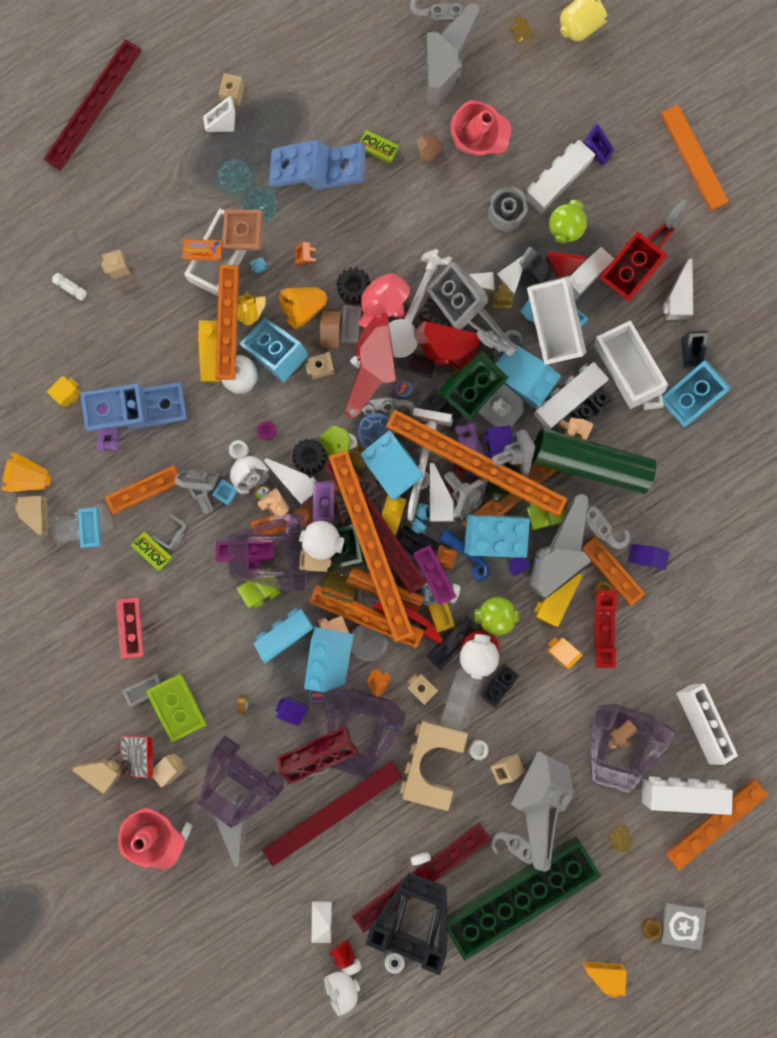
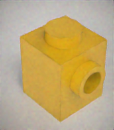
(65, 391)

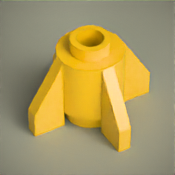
(250, 309)

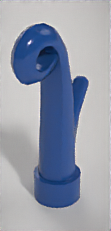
(448, 538)

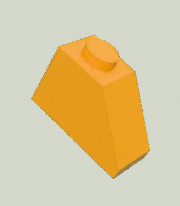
(563, 652)
(608, 976)

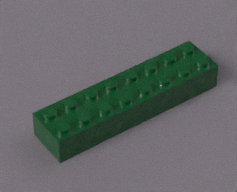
(520, 899)

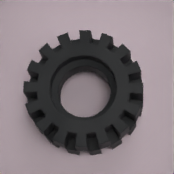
(345, 278)
(301, 448)

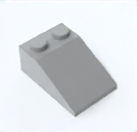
(235, 836)

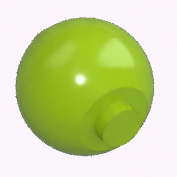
(568, 222)
(497, 616)

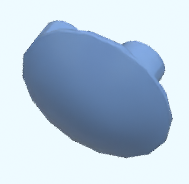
(372, 428)

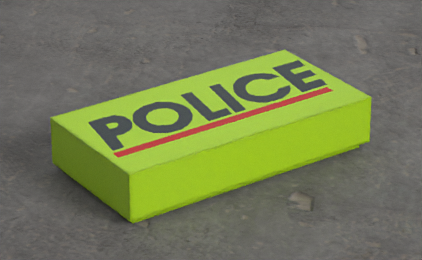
(379, 146)
(152, 551)

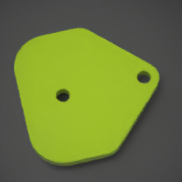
(335, 440)

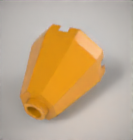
(301, 304)
(24, 475)

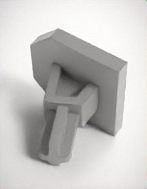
(503, 407)
(518, 453)
(199, 484)
(467, 495)

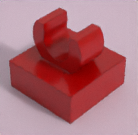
(343, 954)

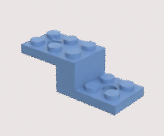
(317, 165)
(133, 406)

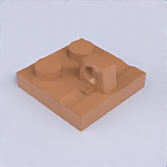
(242, 229)

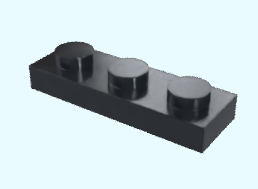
(451, 644)

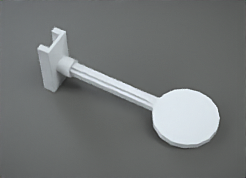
(403, 331)
(432, 420)

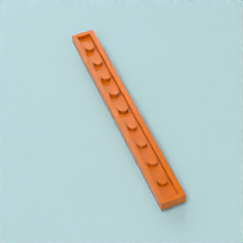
(476, 463)
(371, 546)

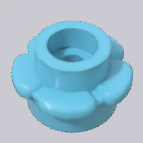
(258, 265)
(423, 512)
(418, 526)

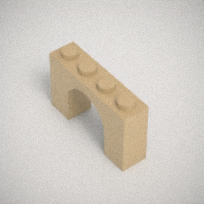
(416, 787)

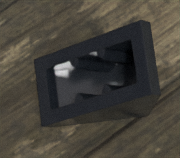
(694, 347)

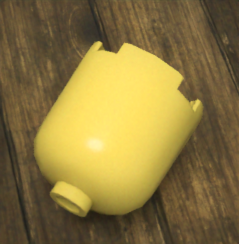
(582, 19)

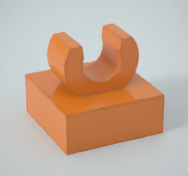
(302, 254)
(446, 556)
(378, 682)

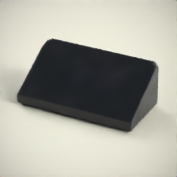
(416, 364)
(414, 542)

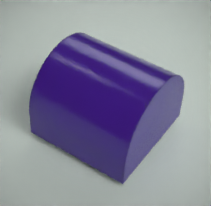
(517, 565)

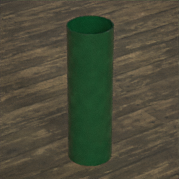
(594, 461)

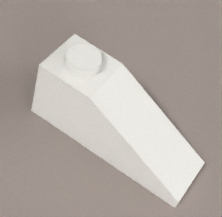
(589, 271)
(680, 299)
(297, 483)
(441, 503)

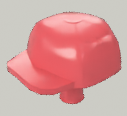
(480, 129)
(384, 295)
(150, 839)

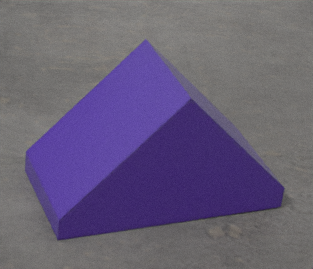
(599, 144)
(648, 556)

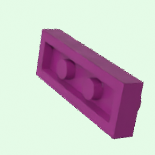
(256, 551)
(434, 575)

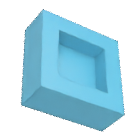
(225, 492)

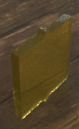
(336, 587)

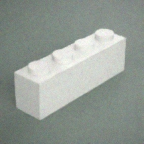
(560, 176)
(570, 396)
(707, 724)

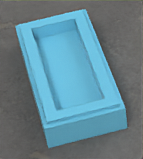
(89, 527)

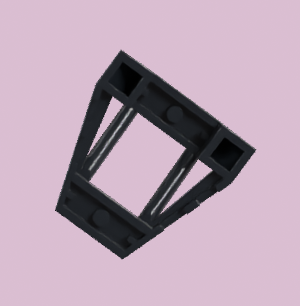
(411, 947)

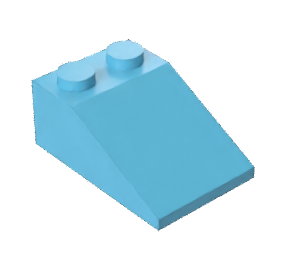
(274, 349)
(528, 376)
(695, 393)
(392, 465)

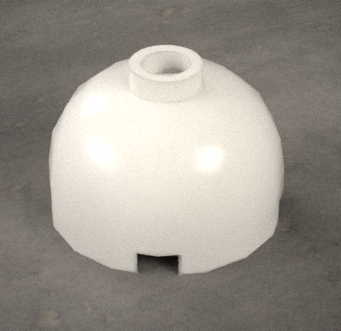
(245, 376)
(248, 473)
(342, 992)

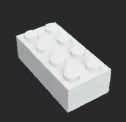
(206, 273)
(556, 320)
(630, 364)
(686, 796)

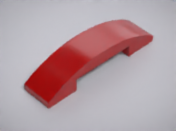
(605, 628)
(429, 630)

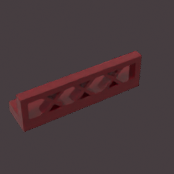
(314, 752)

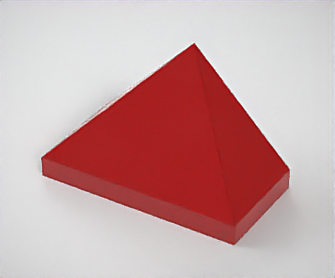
(563, 263)

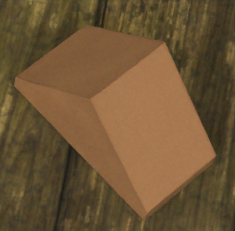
(330, 329)

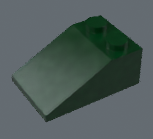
(473, 385)
(351, 551)

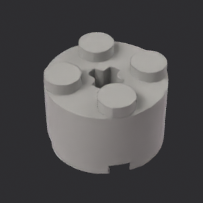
(505, 219)

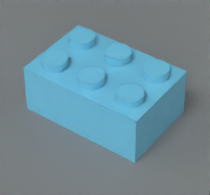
(496, 535)

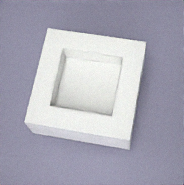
(654, 403)

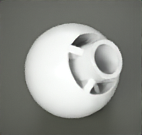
(321, 540)
(479, 657)

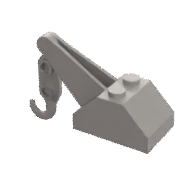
(444, 49)
(461, 300)
(564, 557)
(541, 796)

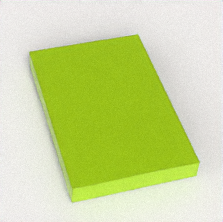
(176, 707)

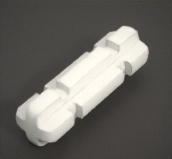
(69, 286)

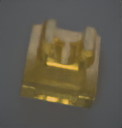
(523, 29)
(502, 298)
(356, 457)
(622, 838)

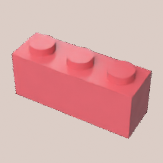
(129, 628)

